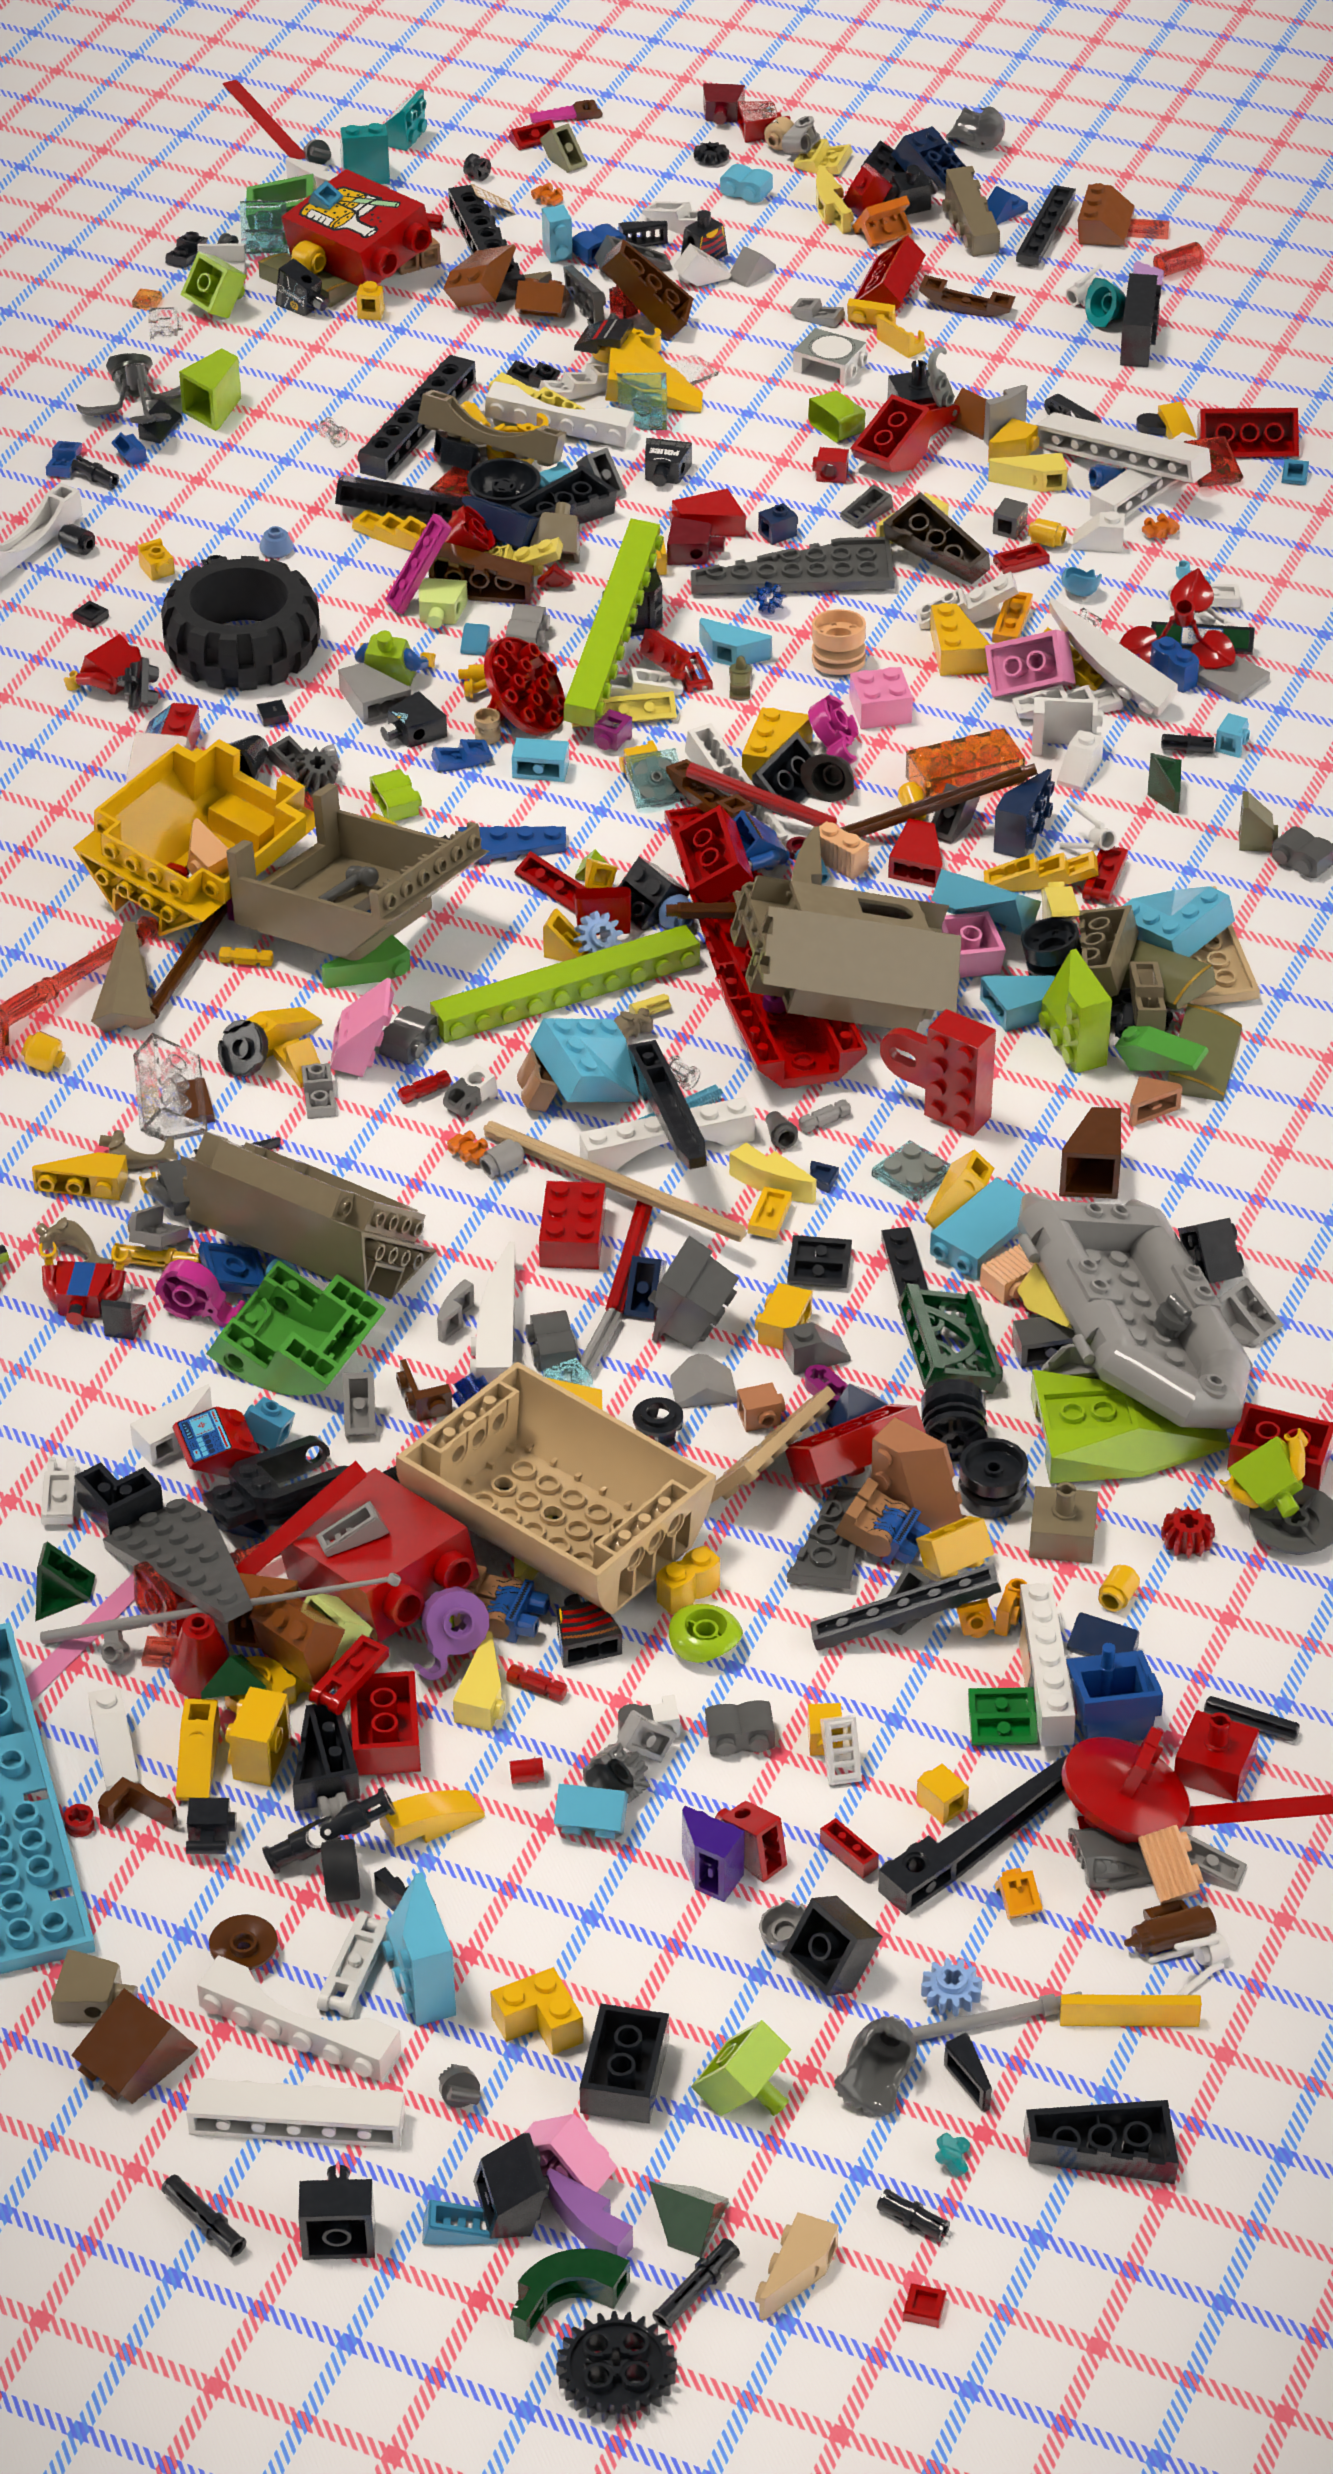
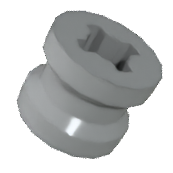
(331, 1806)

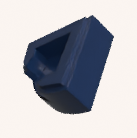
(825, 1175)

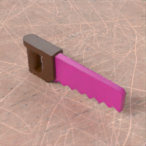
(579, 110)

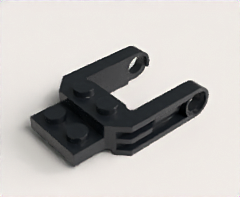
(255, 1485)

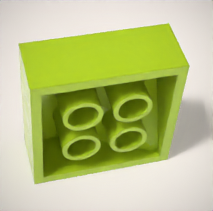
(1078, 1015)

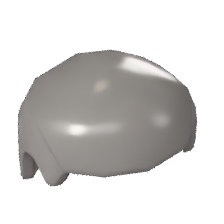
(779, 1924)

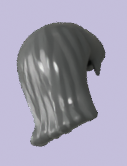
(978, 129)
(877, 2066)

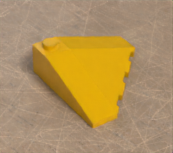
(639, 358)

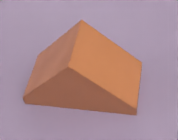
(1153, 1099)

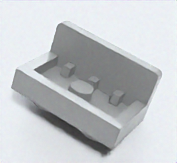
(148, 1229)

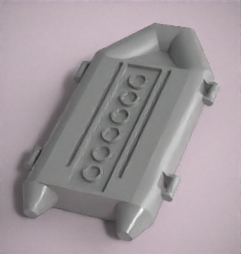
(1109, 1278)

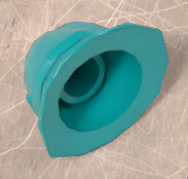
(1104, 302)

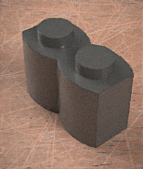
(1303, 852)
(409, 1035)
(551, 1338)
(740, 1727)

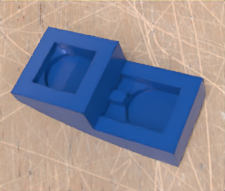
(62, 457)
(468, 754)

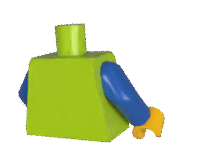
(393, 657)

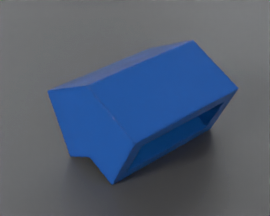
(130, 448)

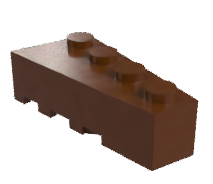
(648, 288)
(487, 575)

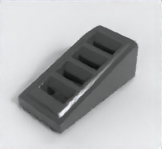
(868, 498)
(277, 753)

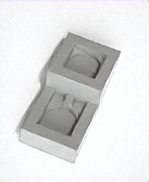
(812, 311)
(452, 1310)

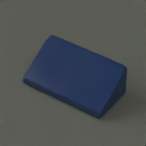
(1093, 1632)

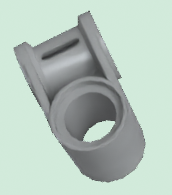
(801, 136)

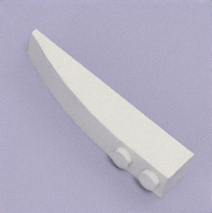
(1115, 663)
(709, 750)
(496, 1320)

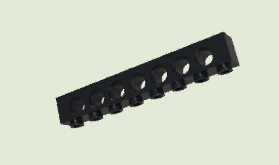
(481, 233)
(402, 431)

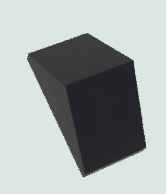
(121, 1318)

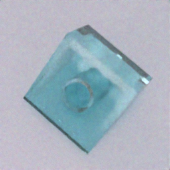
(263, 226)
(646, 397)

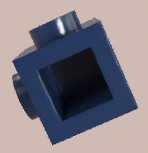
(777, 524)

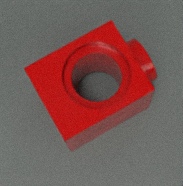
(834, 456)

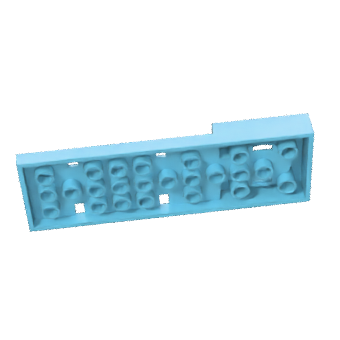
(32, 1837)

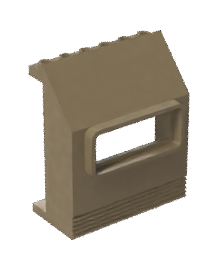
(409, 870)

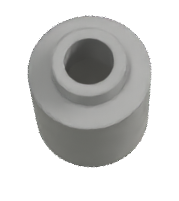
(502, 1158)

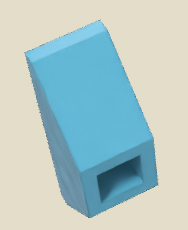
(728, 642)

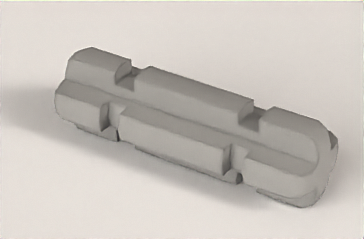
(824, 1116)

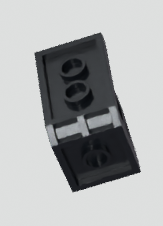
(651, 611)

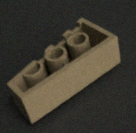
(970, 212)
(1108, 943)

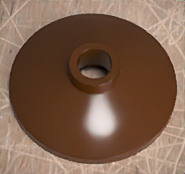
(244, 1940)

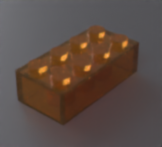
(962, 760)

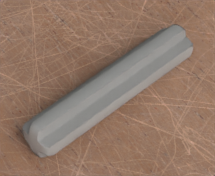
(600, 1339)

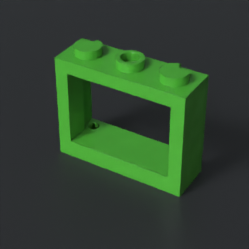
(283, 190)

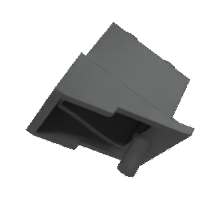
(692, 1295)

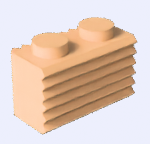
(843, 850)
(1005, 1274)
(1169, 1864)

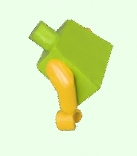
(1270, 1475)

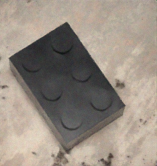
(624, 2063)

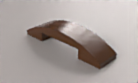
(965, 303)
(705, 796)

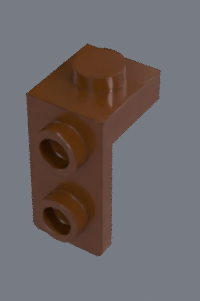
(426, 1402)
(126, 1795)

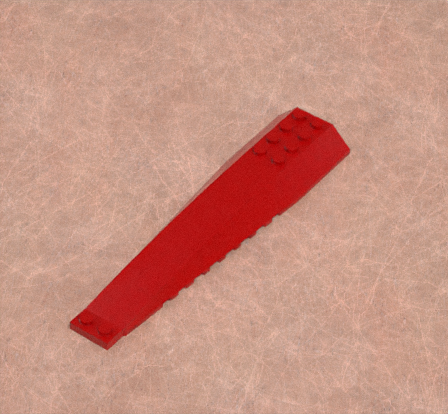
(782, 1045)

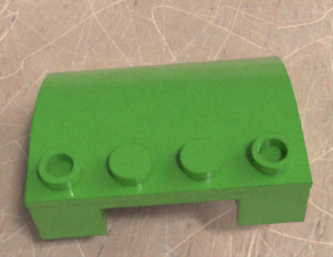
(294, 1333)

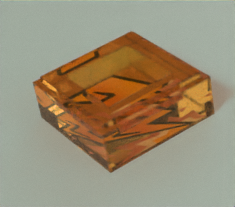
(146, 298)

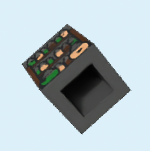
(1010, 518)

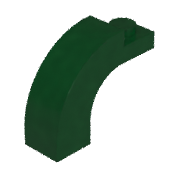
(568, 2275)

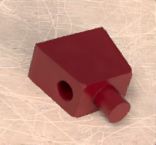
(721, 101)
(691, 542)

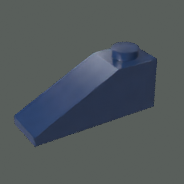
(505, 523)

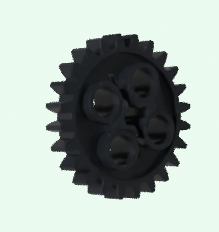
(616, 2367)

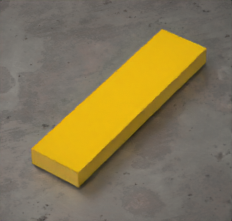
(1130, 2010)

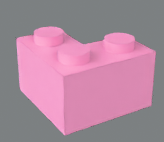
(571, 2150)

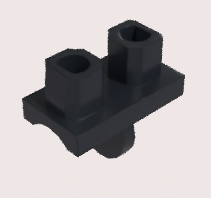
(136, 684)

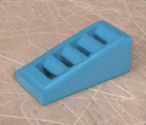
(449, 2234)

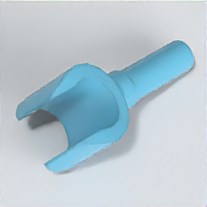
(1184, 568)

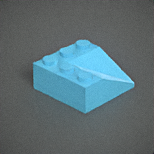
(972, 895)
(1182, 918)
(586, 1059)
(421, 1956)

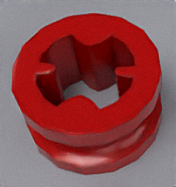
(83, 1813)

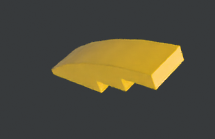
(390, 528)
(1030, 874)

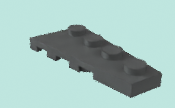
(585, 294)
(827, 1556)

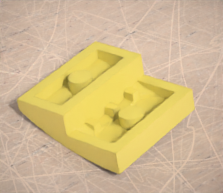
(823, 154)

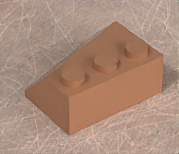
(916, 1472)

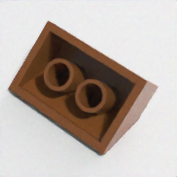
(1104, 216)
(296, 1636)

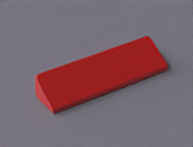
(549, 880)

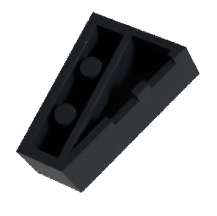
(324, 1759)

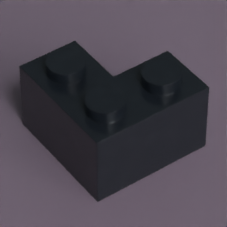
(1214, 1249)
(115, 1501)

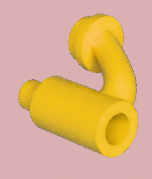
(476, 678)

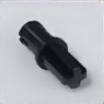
(1187, 743)

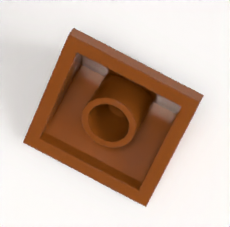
(972, 413)

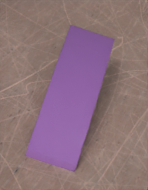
(589, 2215)

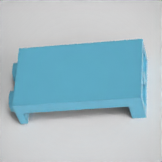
(978, 1228)

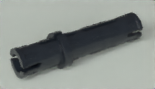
(212, 2224)
(706, 2273)

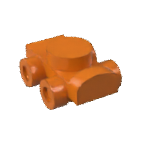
(547, 194)
(1161, 528)
(467, 1148)

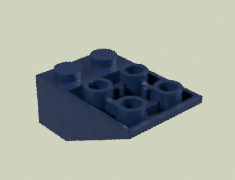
(929, 153)
(1023, 815)

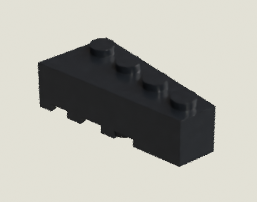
(583, 490)
(1105, 2139)

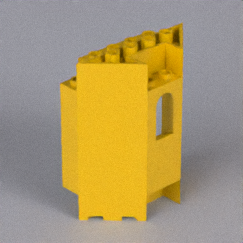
(152, 825)

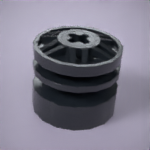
(1048, 945)
(954, 1414)

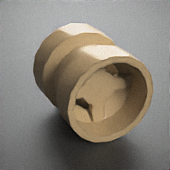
(485, 727)

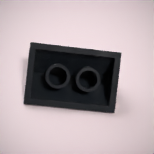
(783, 770)

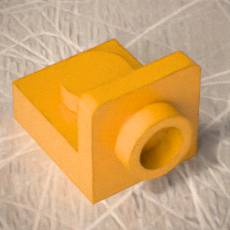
(1019, 1893)

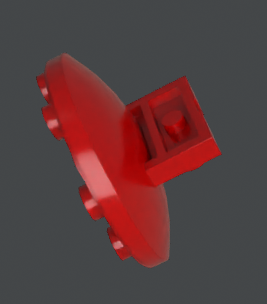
(524, 686)
(1125, 1786)

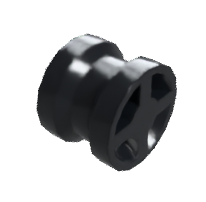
(477, 167)

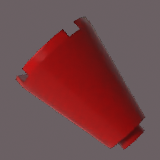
(469, 530)
(197, 1655)

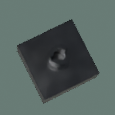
(912, 385)
(832, 1945)
(337, 2217)

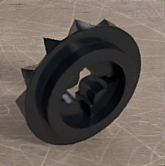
(711, 153)

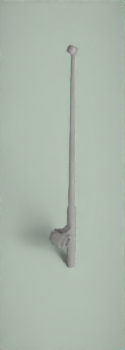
(113, 1628)

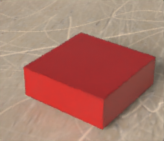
(924, 2305)

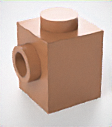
(760, 1406)

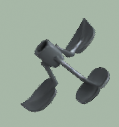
(137, 381)

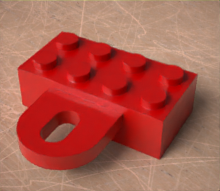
(951, 1066)

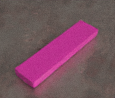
(418, 563)

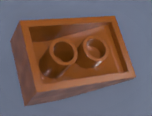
(479, 276)

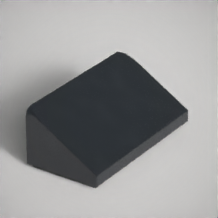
(158, 431)

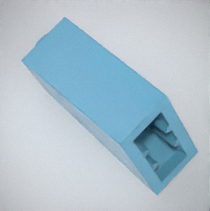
(1014, 999)

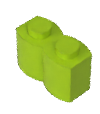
(395, 795)

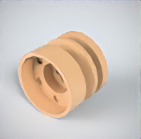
(838, 642)

